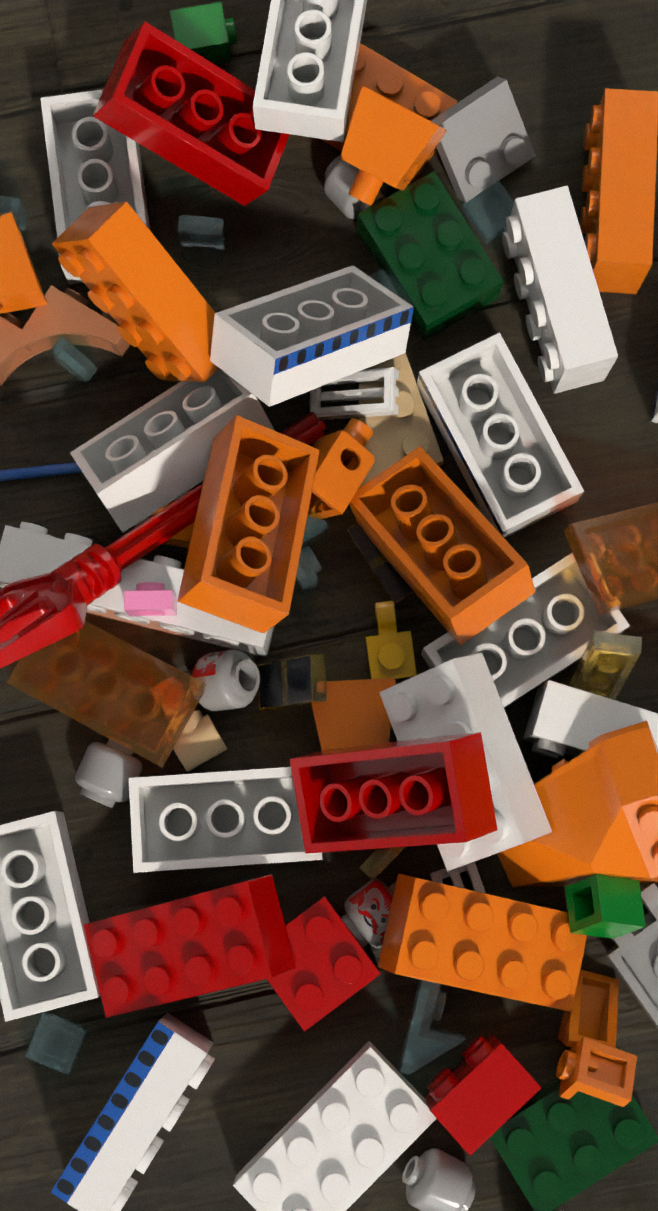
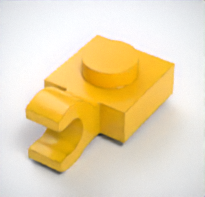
(390, 652)

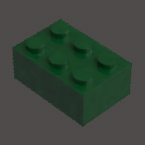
(429, 255)
(568, 1145)

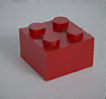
(327, 964)
(480, 1092)

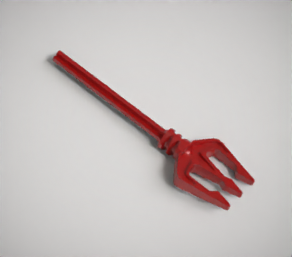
(55, 603)

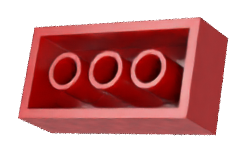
(190, 114)
(394, 794)
(190, 946)

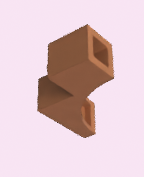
(63, 316)

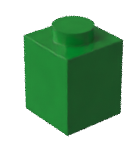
(205, 31)
(604, 906)

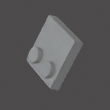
(483, 139)

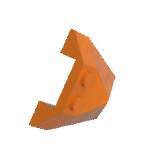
(598, 814)

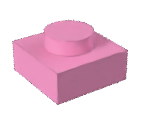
(150, 600)

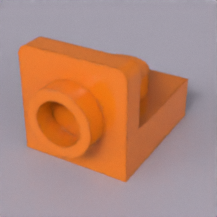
(597, 1072)

